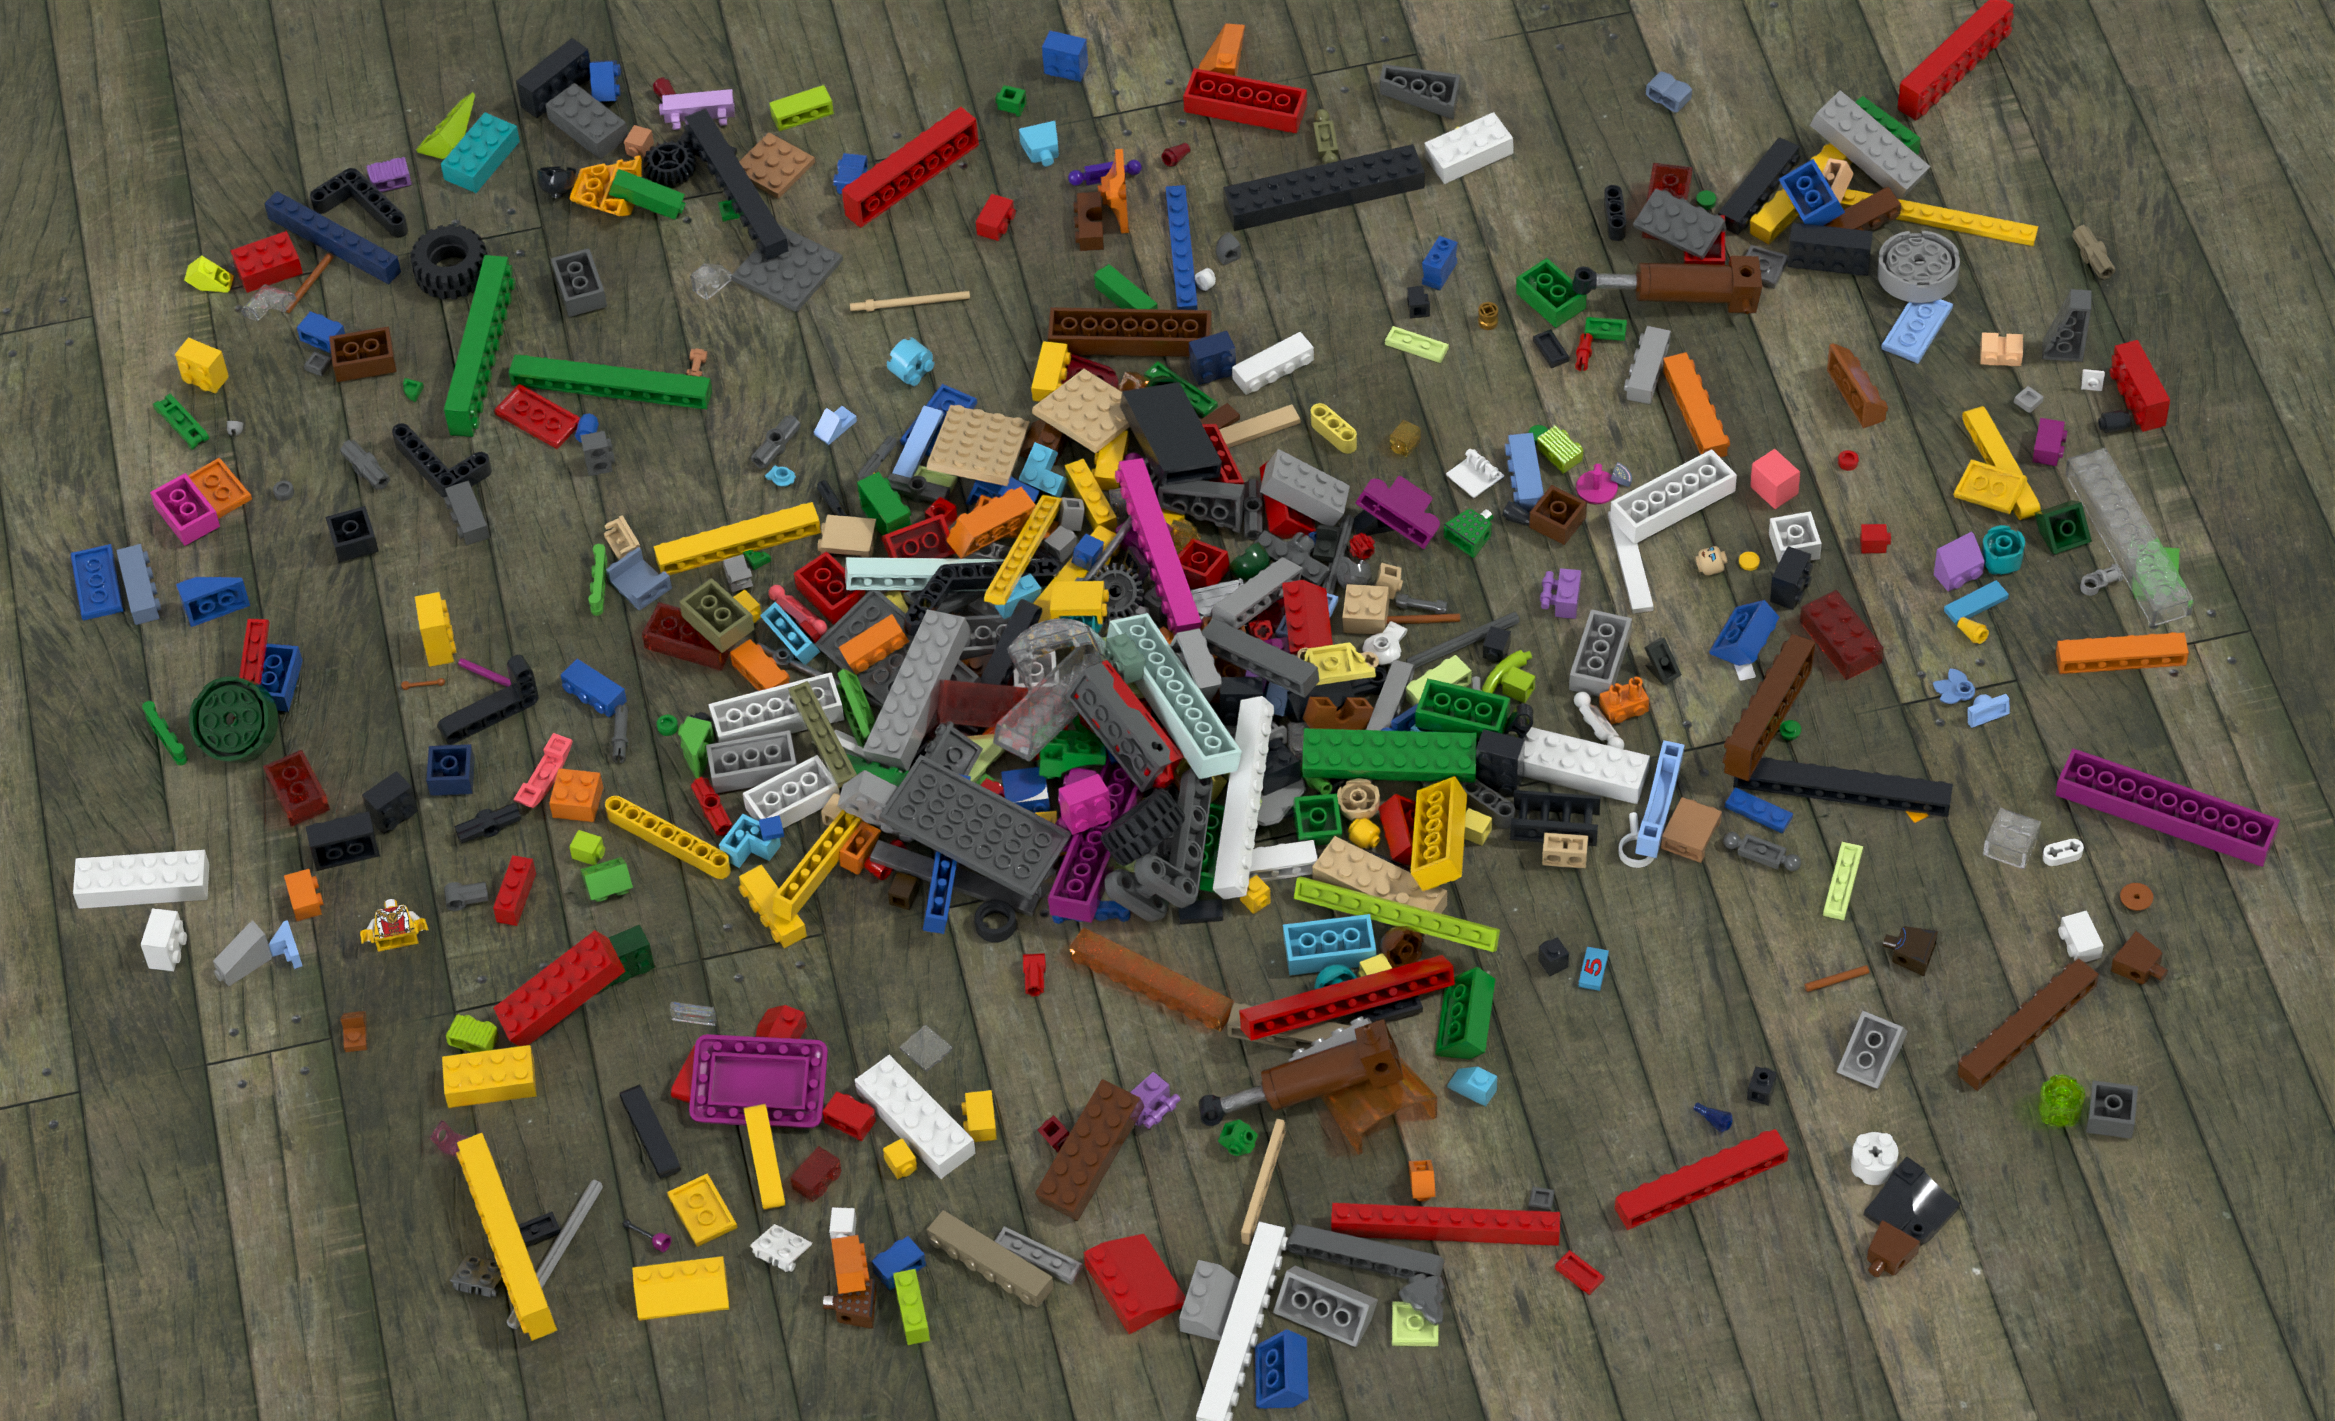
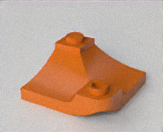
(1114, 190)

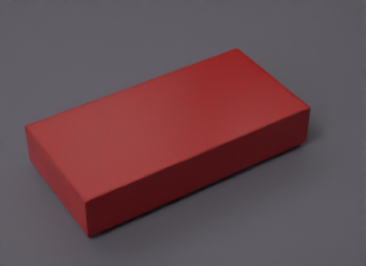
(1579, 1272)

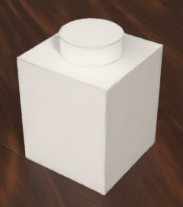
(842, 1222)

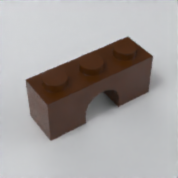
(1088, 209)

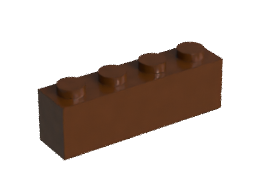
(1869, 212)

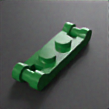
(181, 420)
(168, 739)

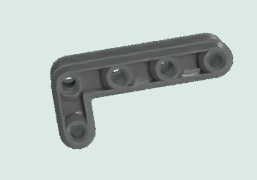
(1174, 866)

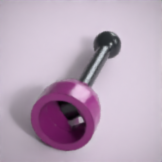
(660, 1240)

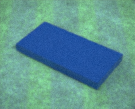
(942, 400)
(96, 582)

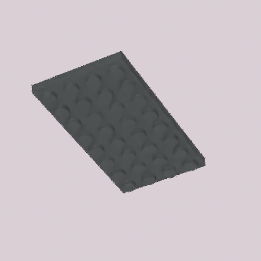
(880, 676)
(975, 827)

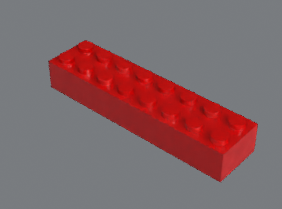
(1955, 58)
(910, 167)

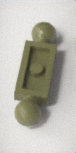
(1325, 137)

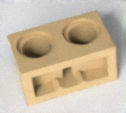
(1565, 850)

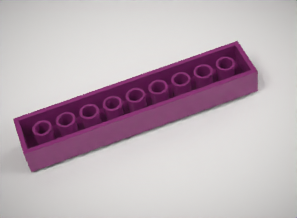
(2167, 807)
(1087, 861)

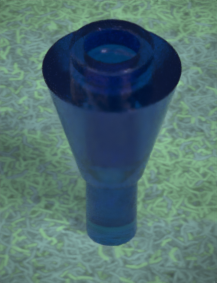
(1719, 1119)

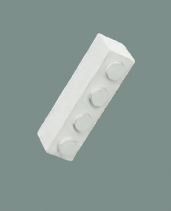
(1273, 363)
(1283, 860)

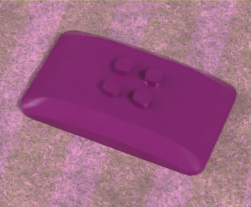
(758, 1071)

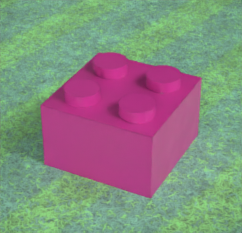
(1085, 804)

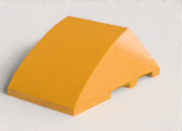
(595, 183)

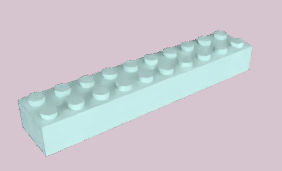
(1179, 701)

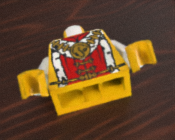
(393, 927)

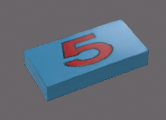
(1593, 968)

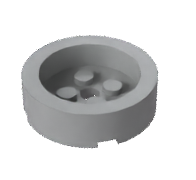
(1922, 280)

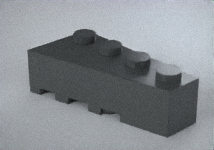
(1422, 88)
(2069, 329)
(1206, 500)

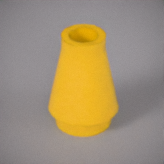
(1973, 630)

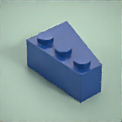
(995, 490)

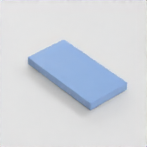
(1916, 329)

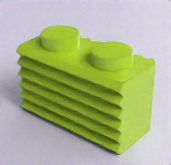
(1560, 449)
(472, 1034)

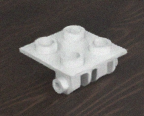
(1474, 474)
(780, 1247)

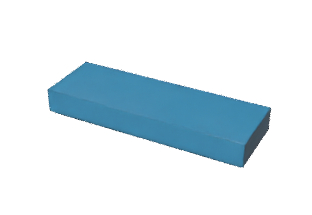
(1976, 602)

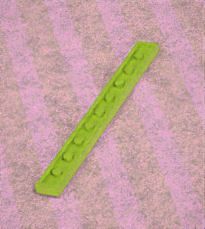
(1397, 914)

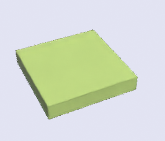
(1411, 1327)

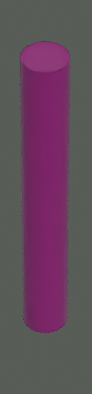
(484, 672)

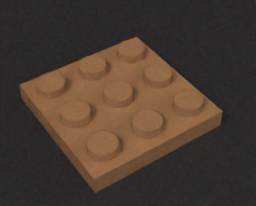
(775, 165)

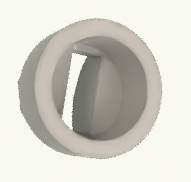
(234, 426)

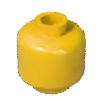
(1364, 833)

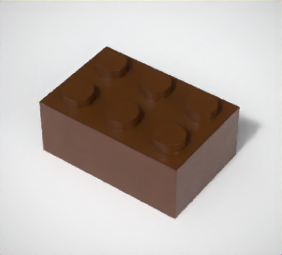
(362, 354)

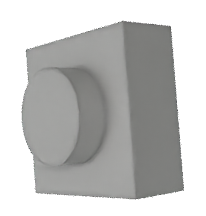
(2028, 399)

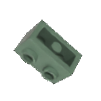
(1125, 658)

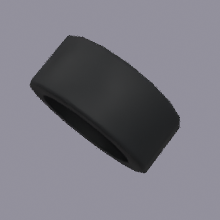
(988, 908)

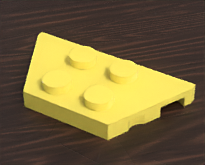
(1339, 663)

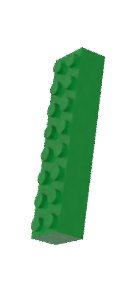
(1389, 755)

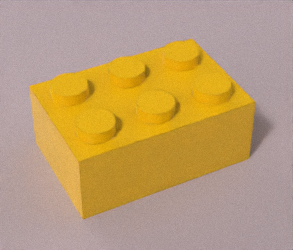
(435, 629)

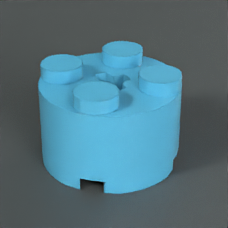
(910, 361)

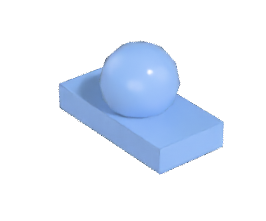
(1987, 709)

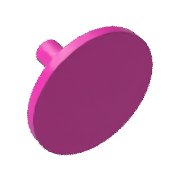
(1596, 486)

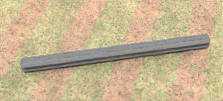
(563, 1239)

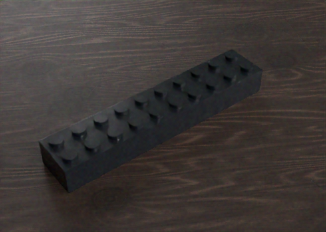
(1324, 187)

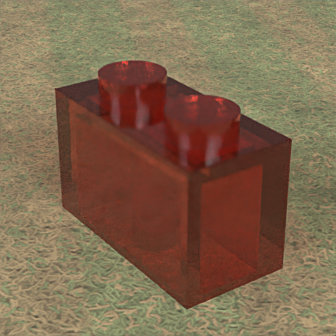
(816, 1174)

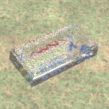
(693, 1013)

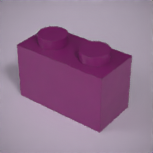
(2048, 442)

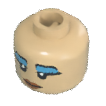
(1711, 560)

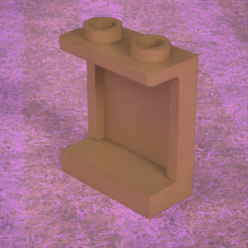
(1690, 829)

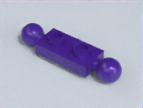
(1094, 172)

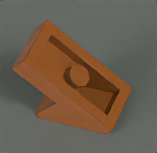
(354, 1031)

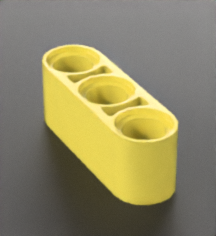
(1333, 428)

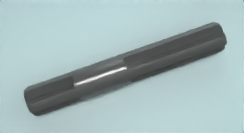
(877, 458)

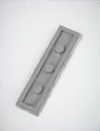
(1040, 1255)

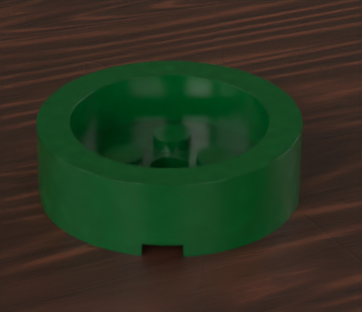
(251, 730)

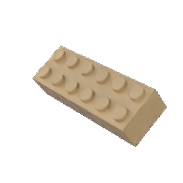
(1363, 872)

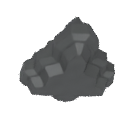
(1425, 1296)

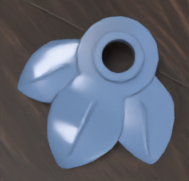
(1953, 688)

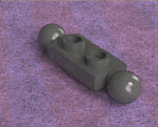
(1762, 851)

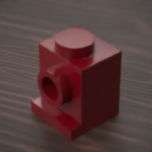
(1054, 1133)

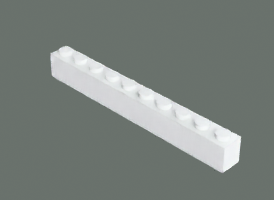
(1243, 799)
(1242, 1324)

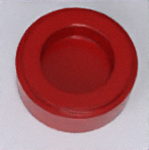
(1848, 460)

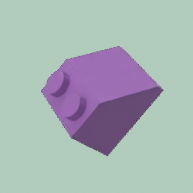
(1958, 562)

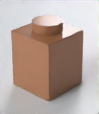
(638, 141)

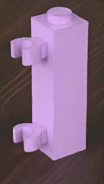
(718, 104)

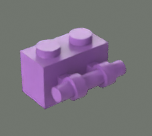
(1567, 592)
(1156, 1099)

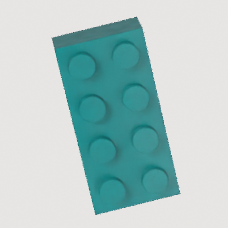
(480, 152)

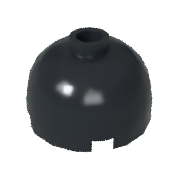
(556, 180)

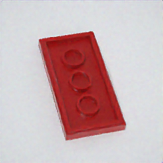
(537, 416)

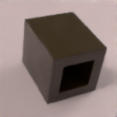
(903, 891)

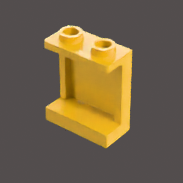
(1079, 599)

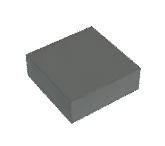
(318, 364)
(1541, 1199)

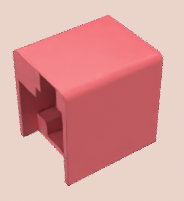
(1775, 479)

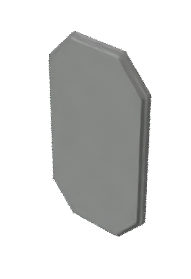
(1277, 804)

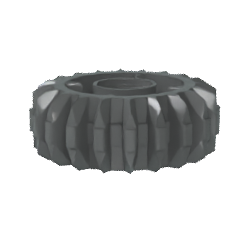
(1128, 589)

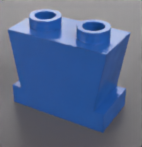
(1439, 263)

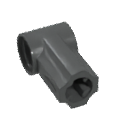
(459, 895)

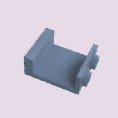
(637, 579)

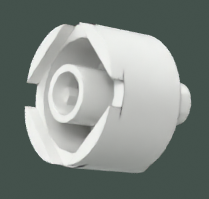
(1874, 1157)

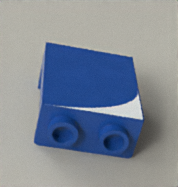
(1026, 789)

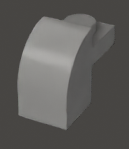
(737, 573)

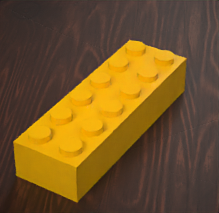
(1439, 834)

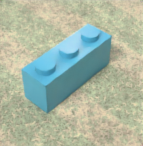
(790, 633)

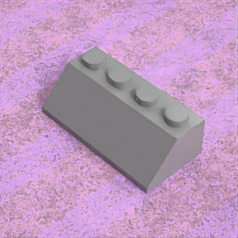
(749, 760)
(1325, 1305)

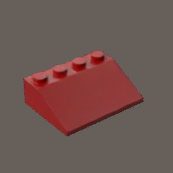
(1134, 1281)

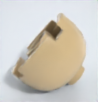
(1358, 799)

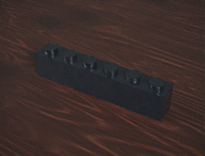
(1759, 185)

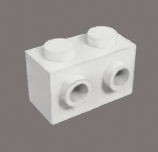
(2081, 937)

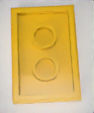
(1990, 486)
(702, 1210)

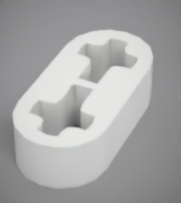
(2063, 852)

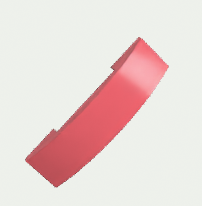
(546, 771)

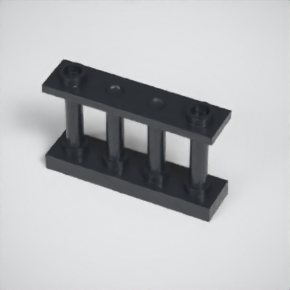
(1533, 830)

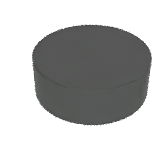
(283, 490)

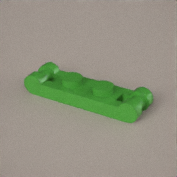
(597, 587)

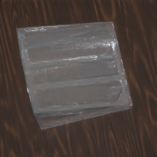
(1048, 637)

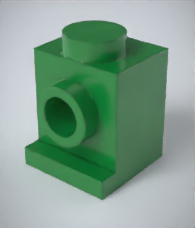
(1011, 100)

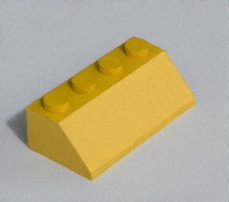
(680, 1288)

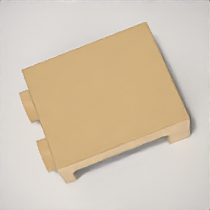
(848, 536)

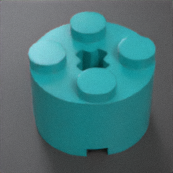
(2003, 550)

